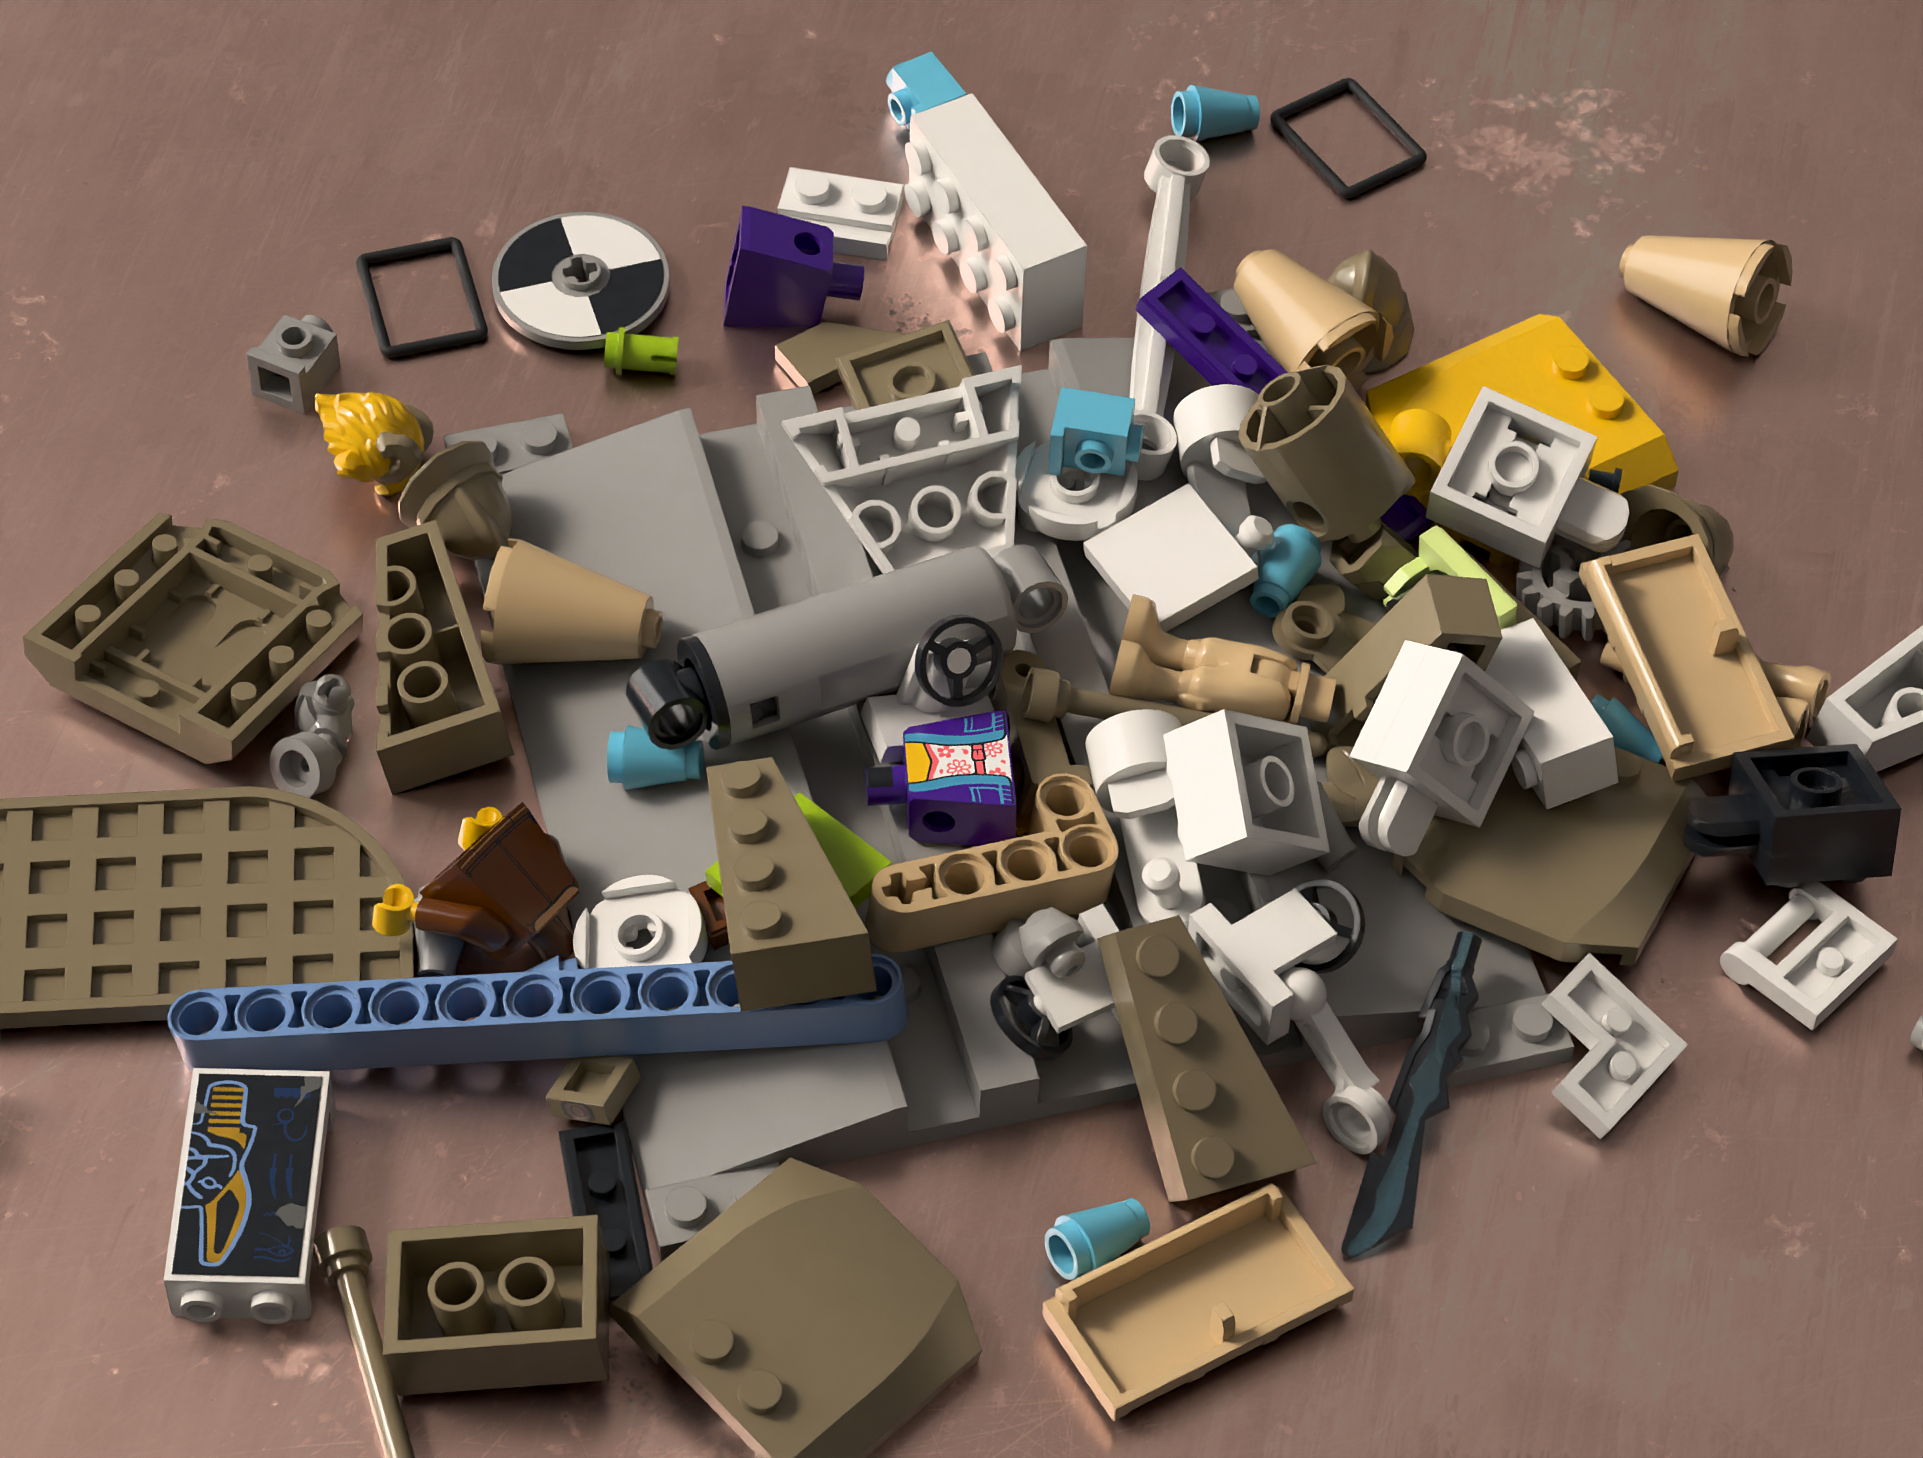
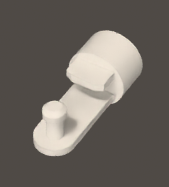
(1217, 462)
(1133, 783)

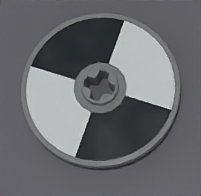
(540, 288)

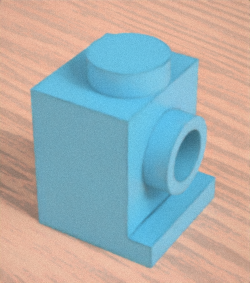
(919, 87)
(1094, 433)

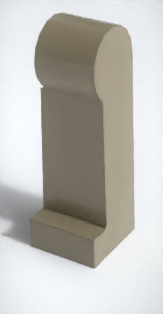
(1034, 744)

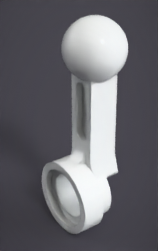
(1342, 1064)

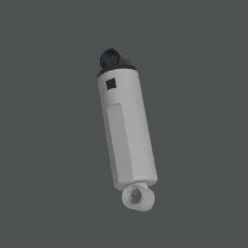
(837, 646)

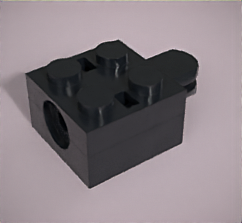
(1800, 816)

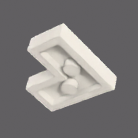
(1624, 1041)

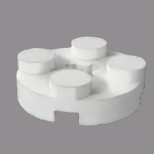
(1065, 513)
(639, 904)

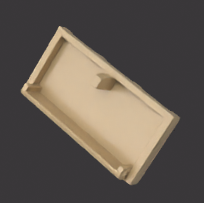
(1685, 655)
(1195, 1299)

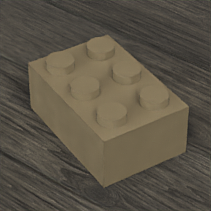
(497, 1305)

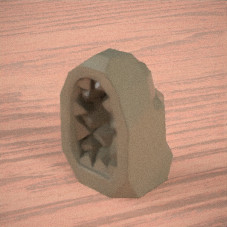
(1372, 561)

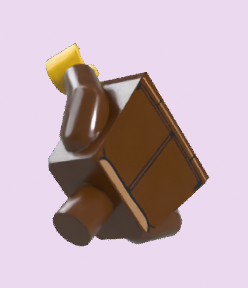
(495, 892)

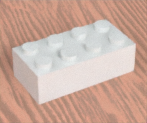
(996, 222)

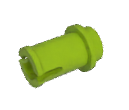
(640, 352)

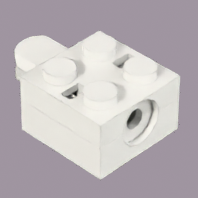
(1522, 481)
(1436, 745)

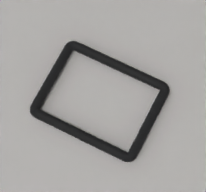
(1419, 155)
(428, 344)

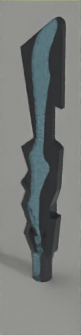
(1391, 1181)

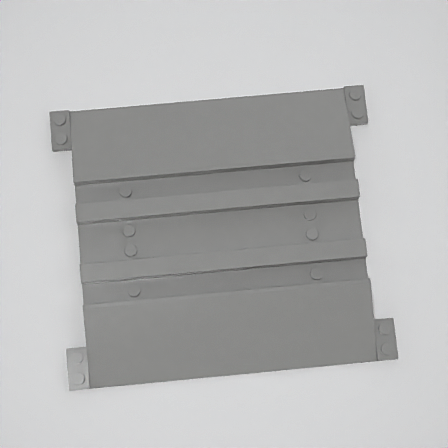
(744, 527)

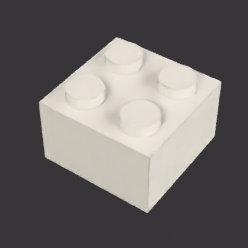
(1245, 793)

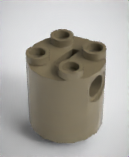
(1324, 454)

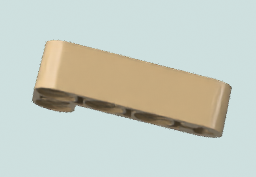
(980, 889)

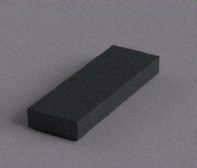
(605, 1184)

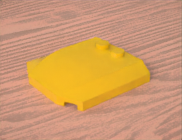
(1547, 370)

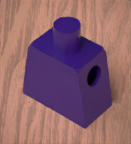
(784, 272)

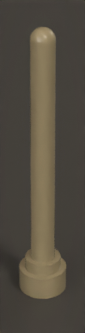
(1051, 697)
(344, 1259)

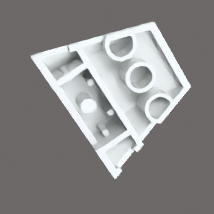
(922, 469)

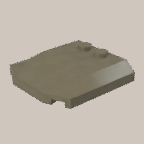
(195, 635)
(1569, 874)
(805, 1317)

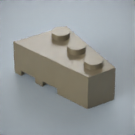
(1436, 612)

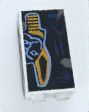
(248, 1194)

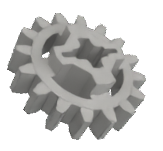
(1567, 600)

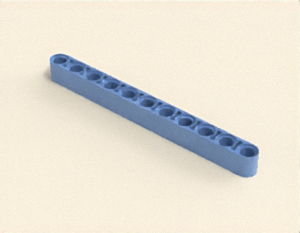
(504, 1025)

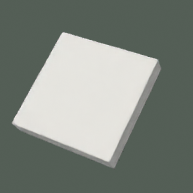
(1173, 556)

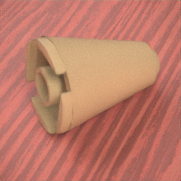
(1712, 285)
(1308, 318)
(562, 611)

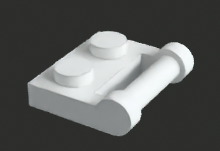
(1823, 966)

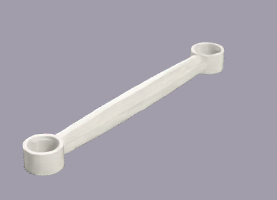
(1164, 255)

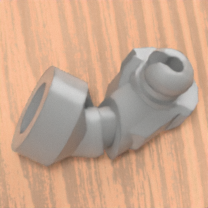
(309, 759)
(1041, 939)

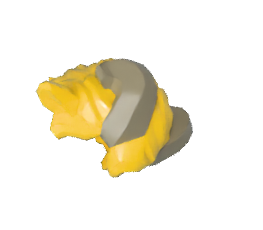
(374, 438)

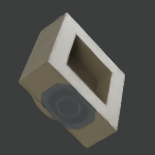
(593, 1088)

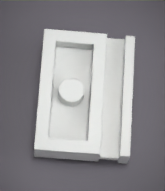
(856, 209)

